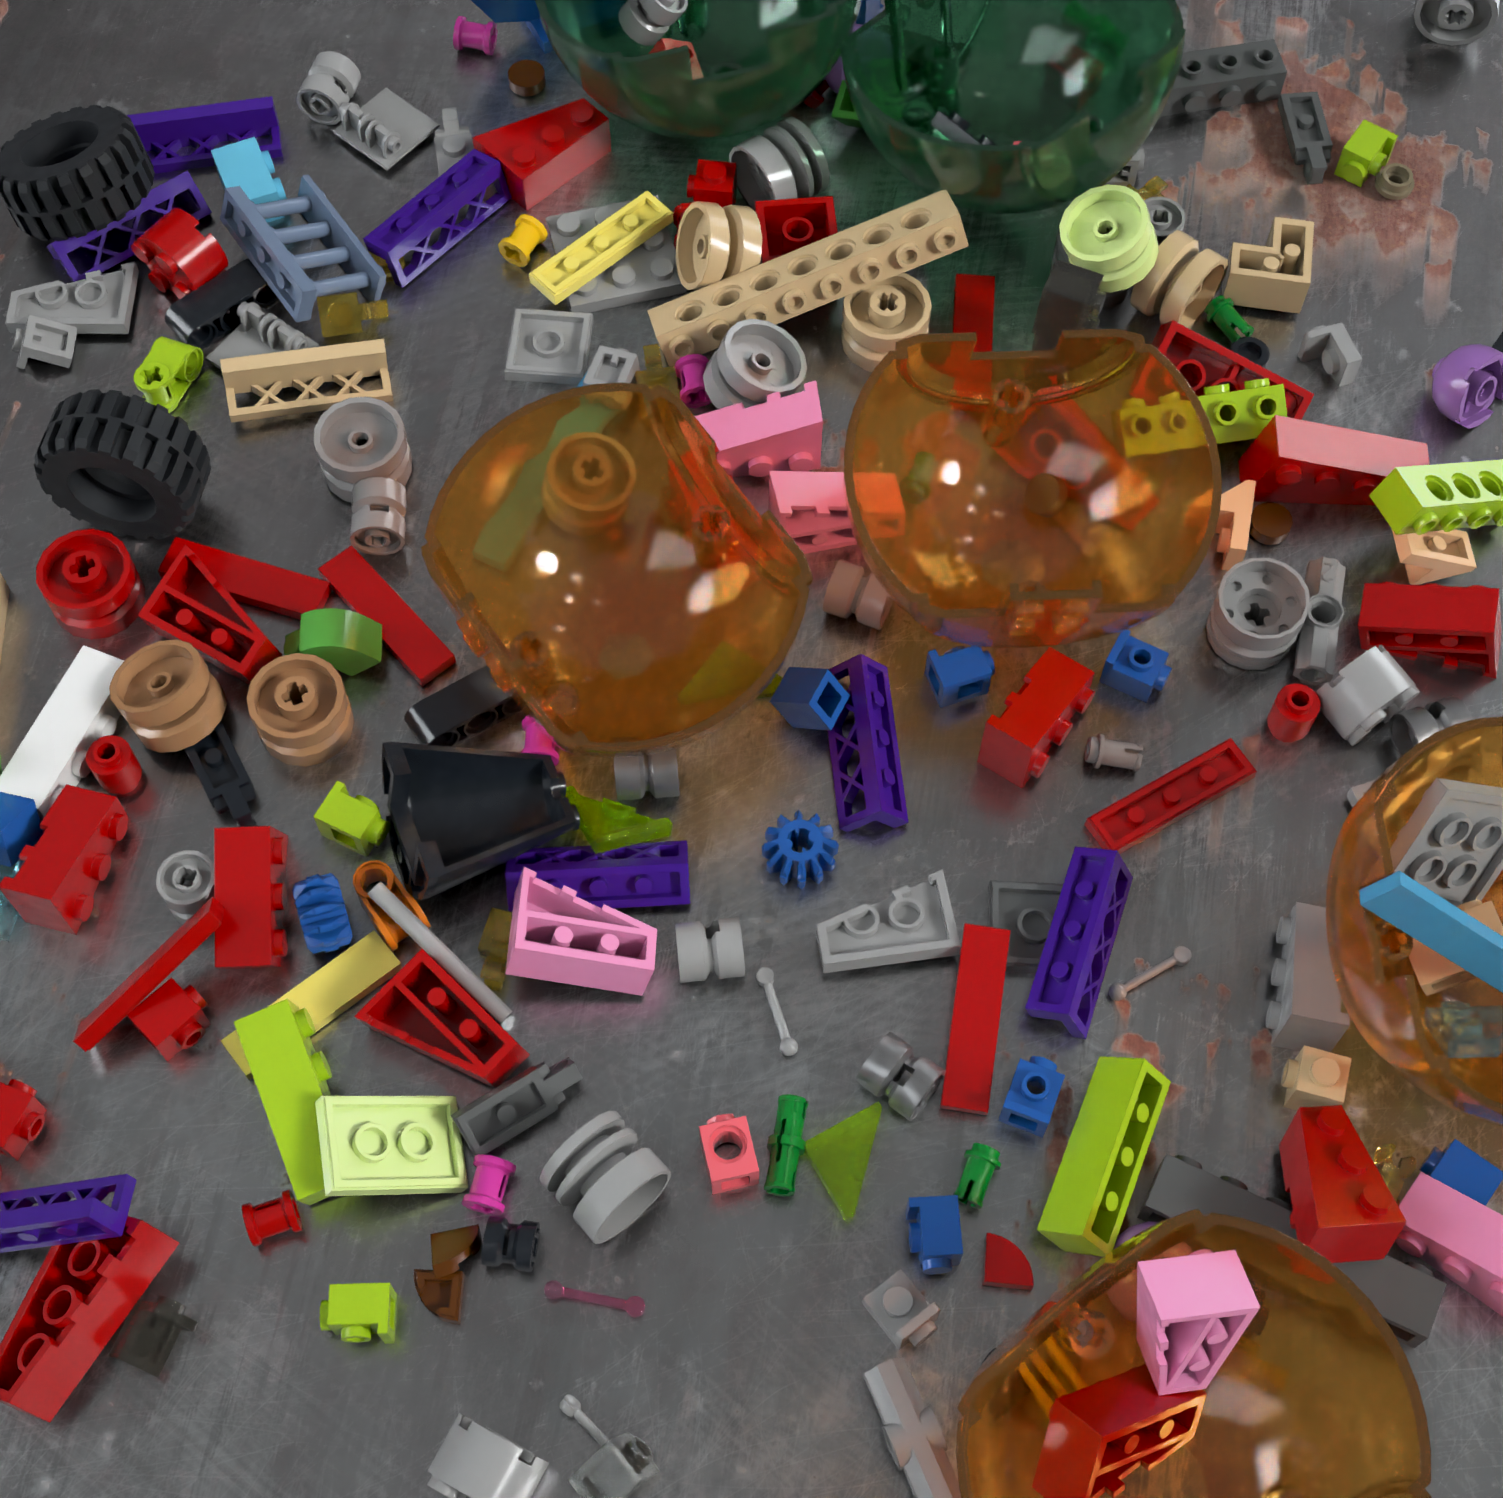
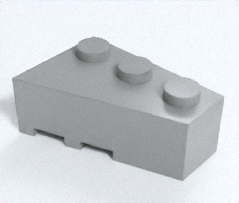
(1307, 992)

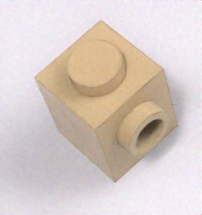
(1315, 1079)

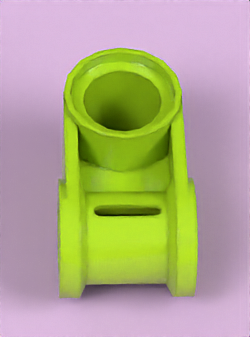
(168, 372)

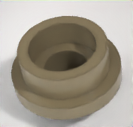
(1395, 181)

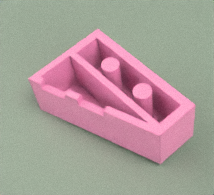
(1455, 1238)
(1191, 1316)

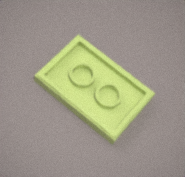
(390, 1145)

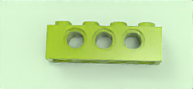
(1442, 497)

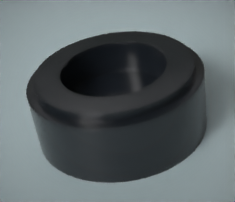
(1252, 349)

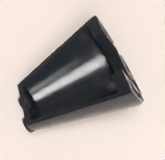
(468, 810)

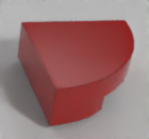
(1005, 1264)

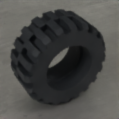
(74, 172)
(122, 464)

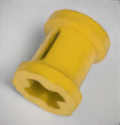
(522, 240)

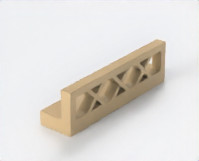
(300, 369)

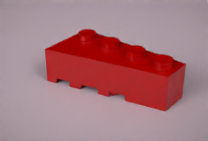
(1323, 462)
(73, 1314)

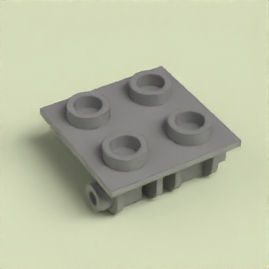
(384, 127)
(259, 334)

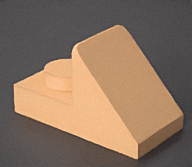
(1235, 523)
(1435, 555)

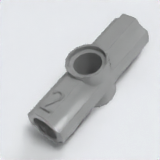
(1318, 640)
(911, 1431)

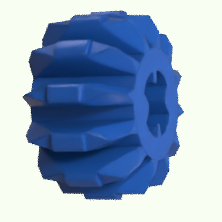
(803, 864)
(322, 913)

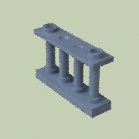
(282, 268)

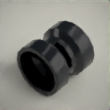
(519, 1244)

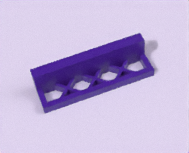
(203, 129)
(157, 195)
(435, 208)
(876, 740)
(618, 878)
(1080, 939)
(61, 1220)

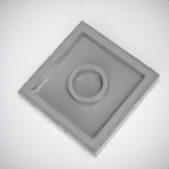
(548, 346)

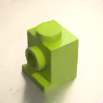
(1365, 153)
(351, 820)
(359, 1311)

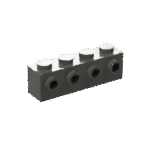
(1227, 77)

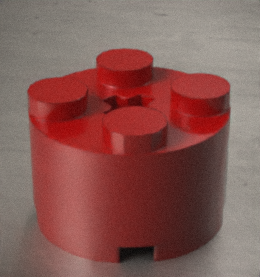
(179, 254)

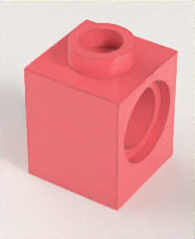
(728, 1173)

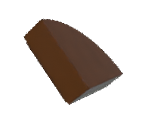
(453, 1247)
(441, 1295)

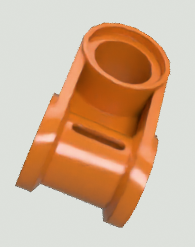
(385, 926)

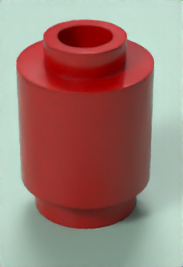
(1293, 712)
(114, 764)

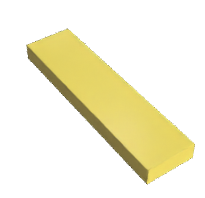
(601, 247)
(333, 987)

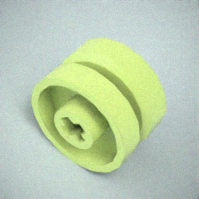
(1111, 235)

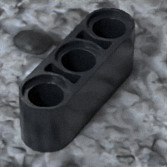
(212, 308)
(460, 710)

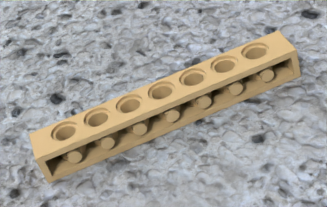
(811, 275)

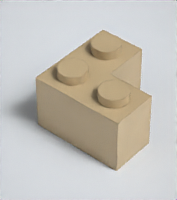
(1272, 274)

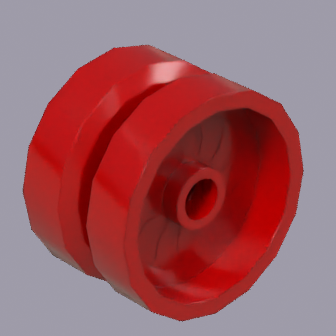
(90, 583)

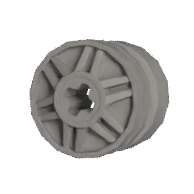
(780, 164)
(1257, 613)
(604, 1175)

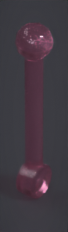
(634, 1305)

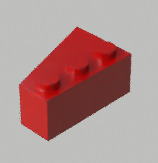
(200, 611)
(1433, 622)

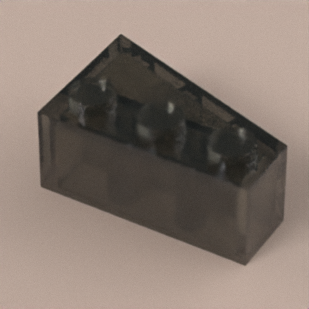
(1067, 303)

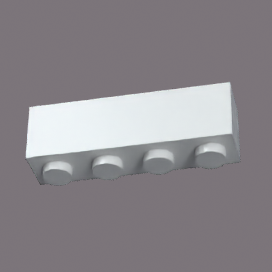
(63, 732)

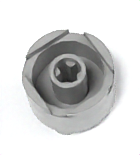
(1365, 694)
(483, 1464)

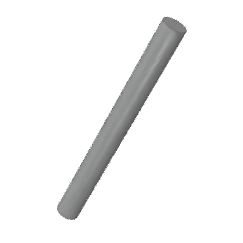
(440, 952)

